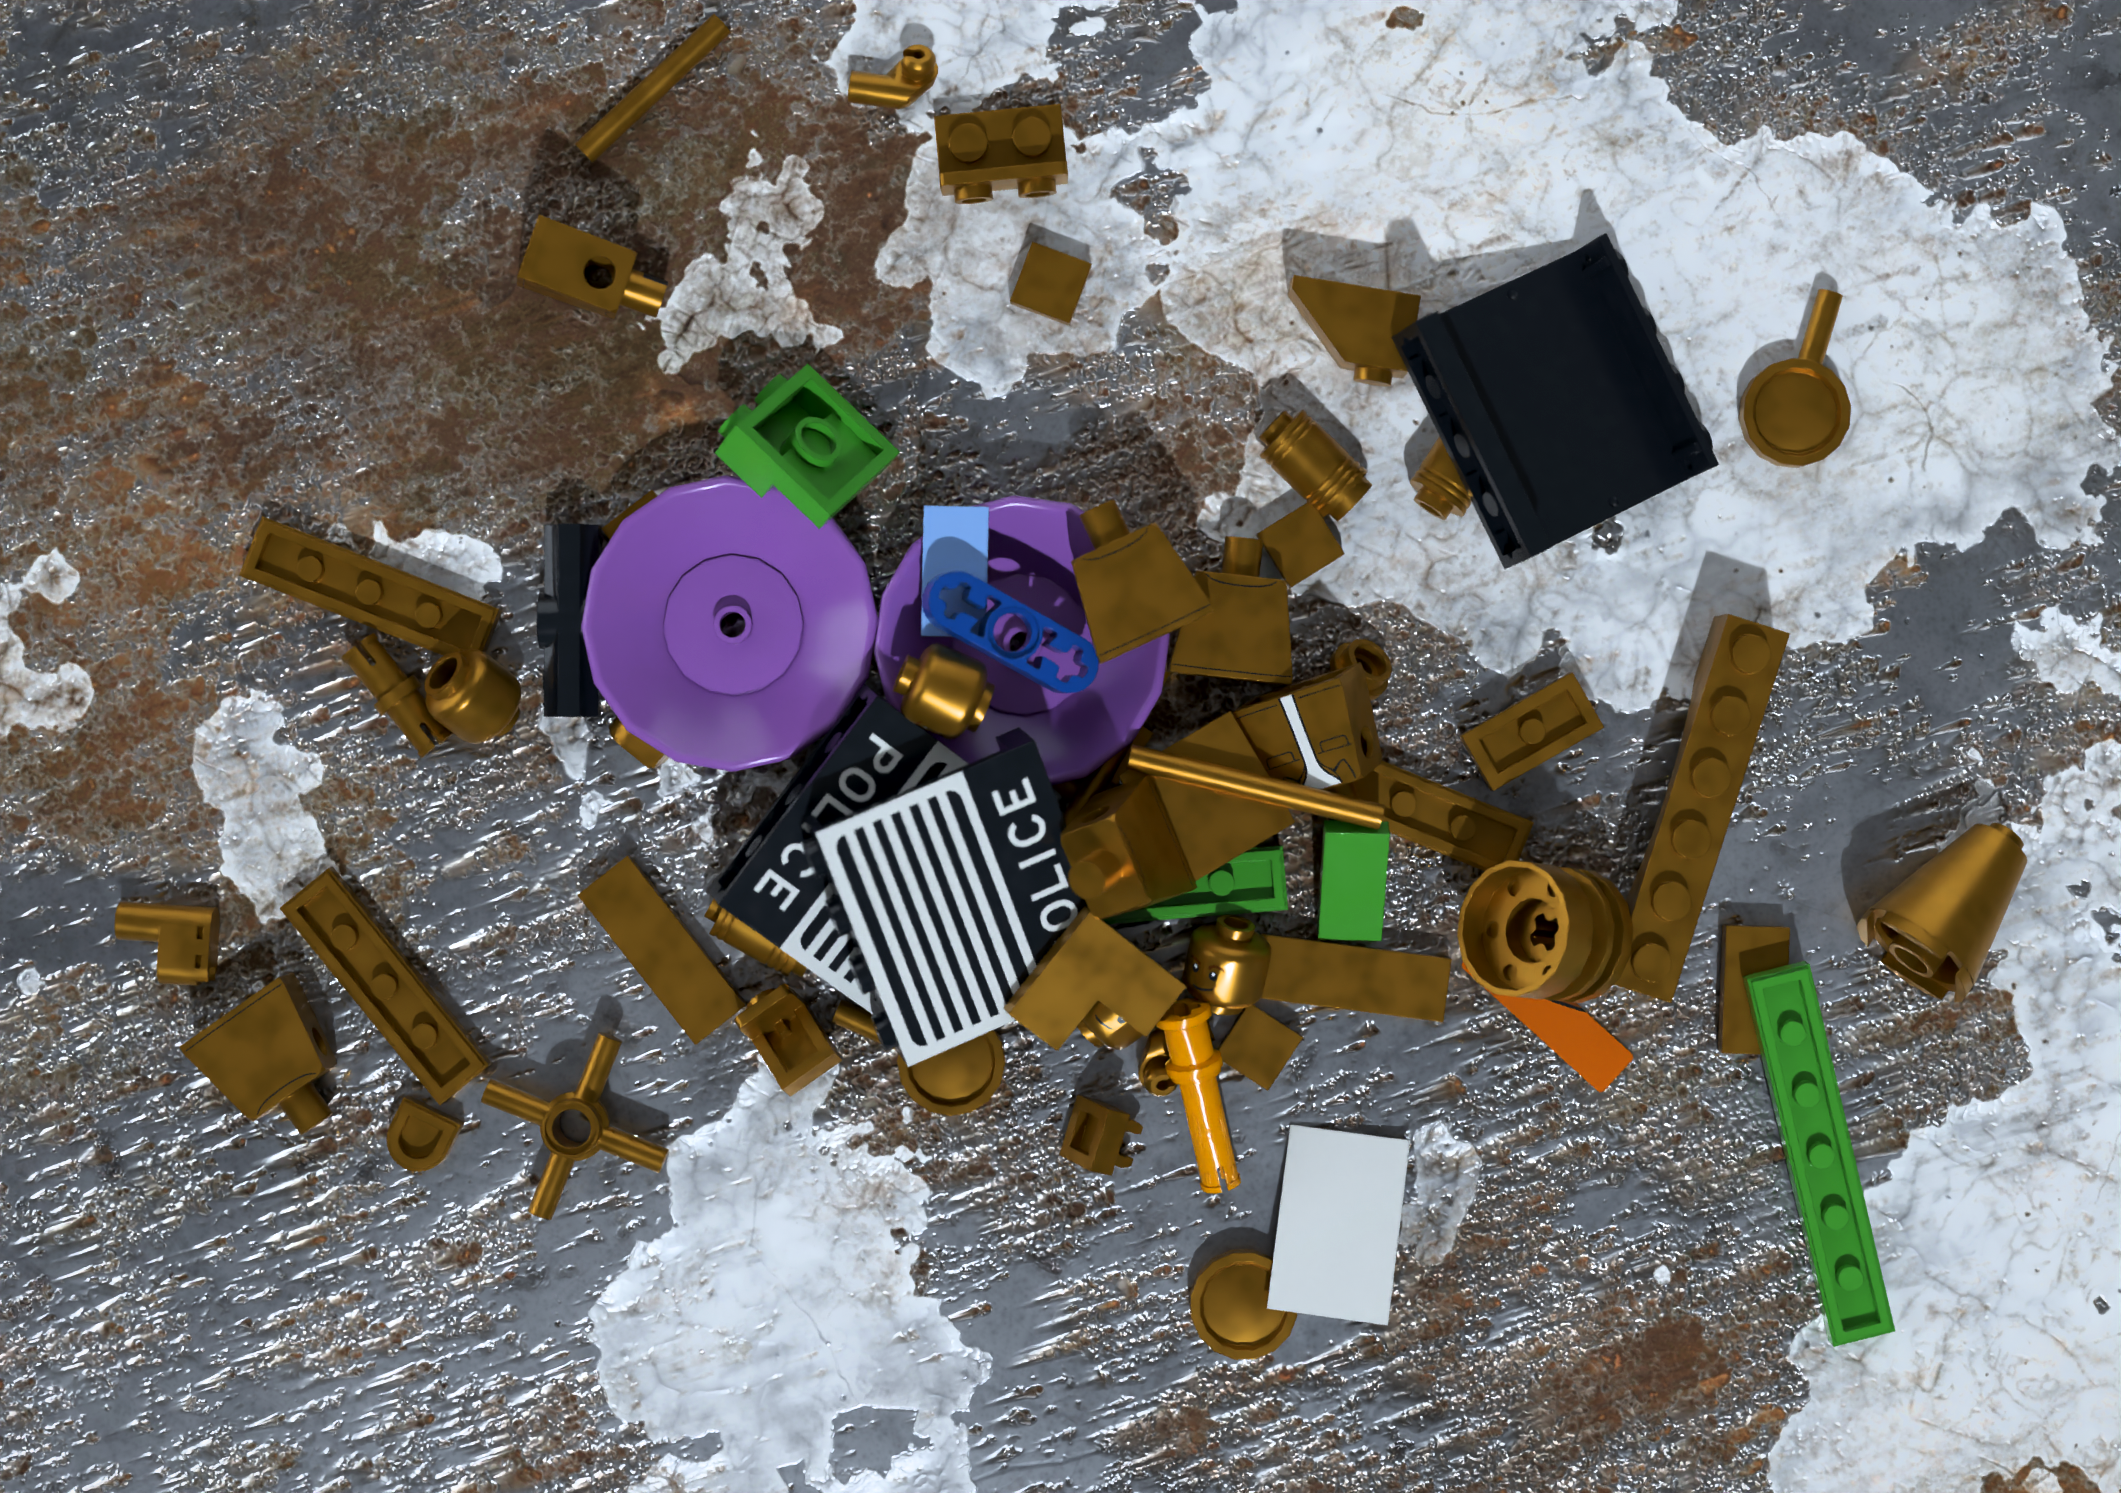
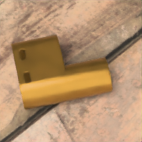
(184, 936)

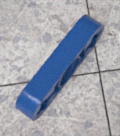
(1060, 640)

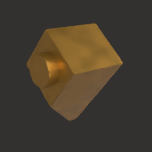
(1357, 325)

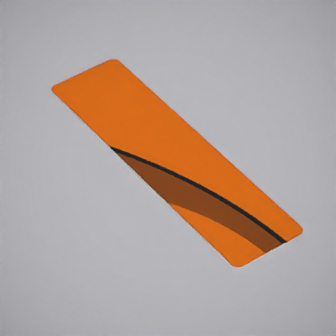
(1571, 1036)

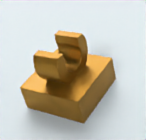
(1097, 1135)

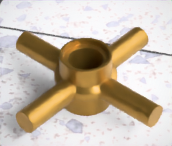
(564, 1151)

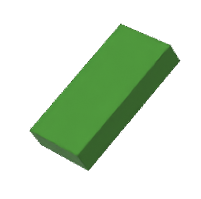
(1352, 881)

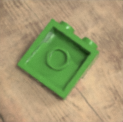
(805, 445)

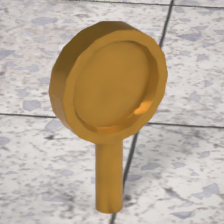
(1797, 406)
(945, 1083)
(1232, 1309)

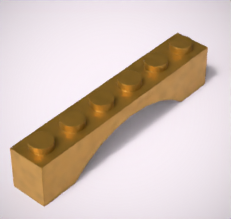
(1710, 766)

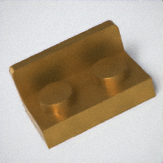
(1001, 152)

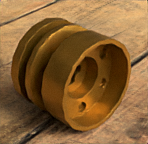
(1544, 932)

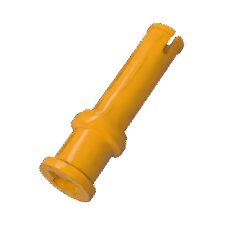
(1194, 1068)

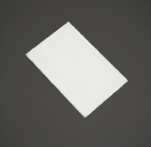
(1338, 1224)

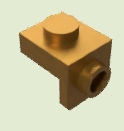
(788, 1037)

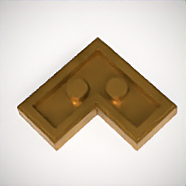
(1091, 966)

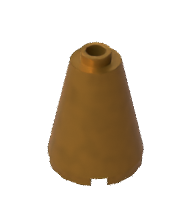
(1948, 911)

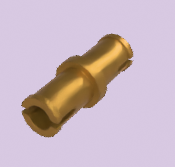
(396, 694)

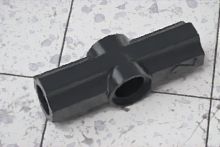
(567, 676)

